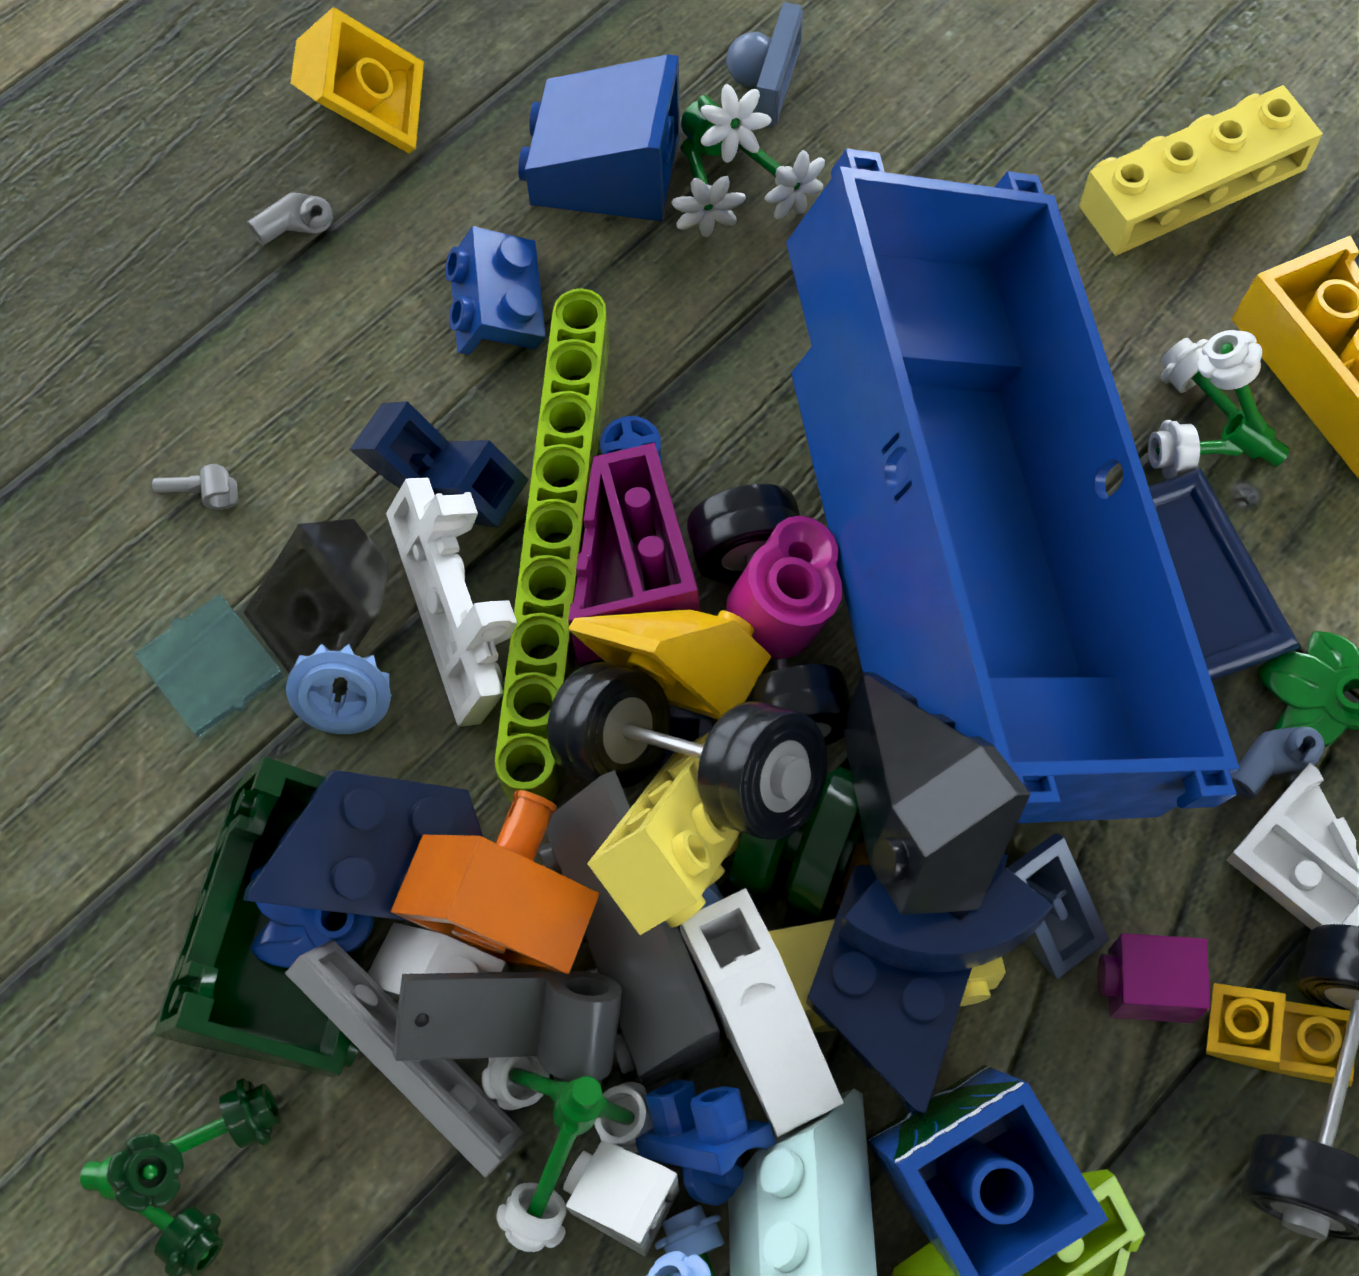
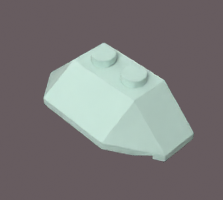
(807, 1201)

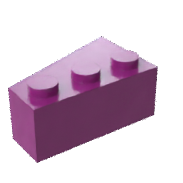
(630, 544)

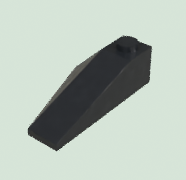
(927, 800)

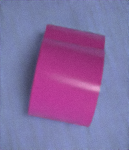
(789, 587)

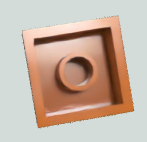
(498, 894)

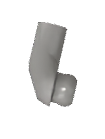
(291, 213)

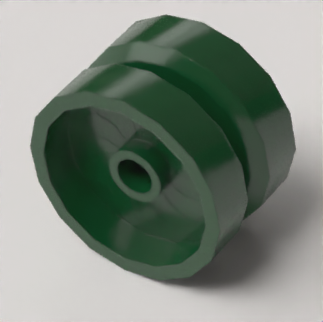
(817, 850)

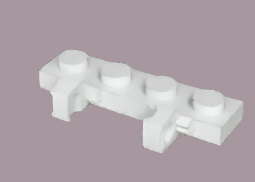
(458, 631)

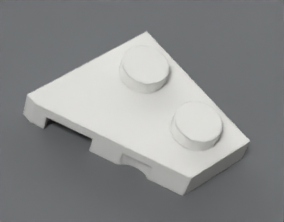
(1304, 856)

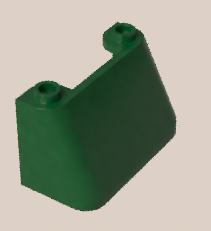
(218, 987)

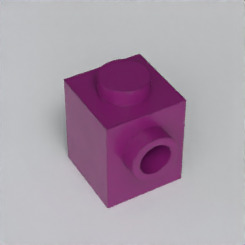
(1155, 978)

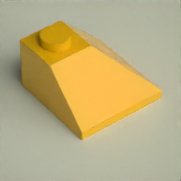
(360, 77)
(695, 656)

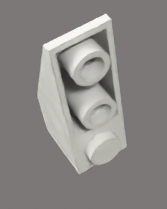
(760, 1012)

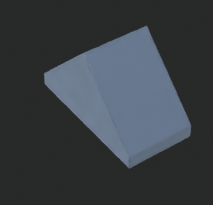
(1072, 925)

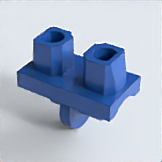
(702, 1137)

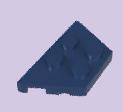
(358, 843)
(886, 1013)

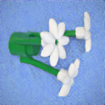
(721, 132)

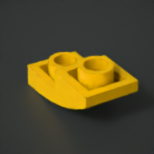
(1276, 1034)

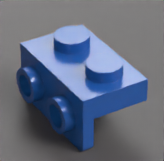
(495, 290)

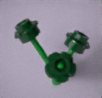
(147, 1173)

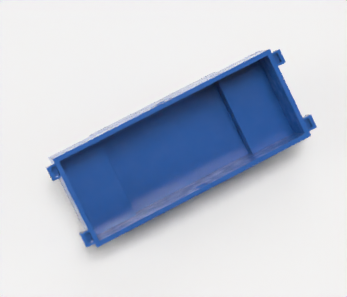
(965, 477)

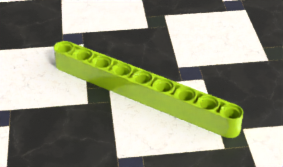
(548, 512)

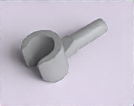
(213, 483)

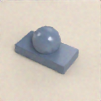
(768, 62)

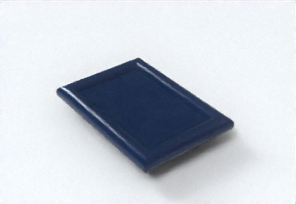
(1221, 585)

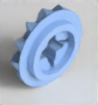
(312, 695)

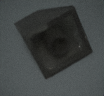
(320, 591)

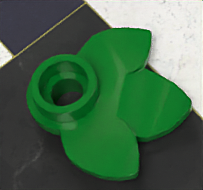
(1316, 685)

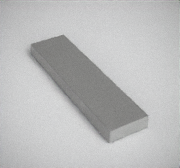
(434, 1087)

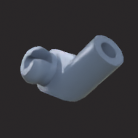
(1274, 754)

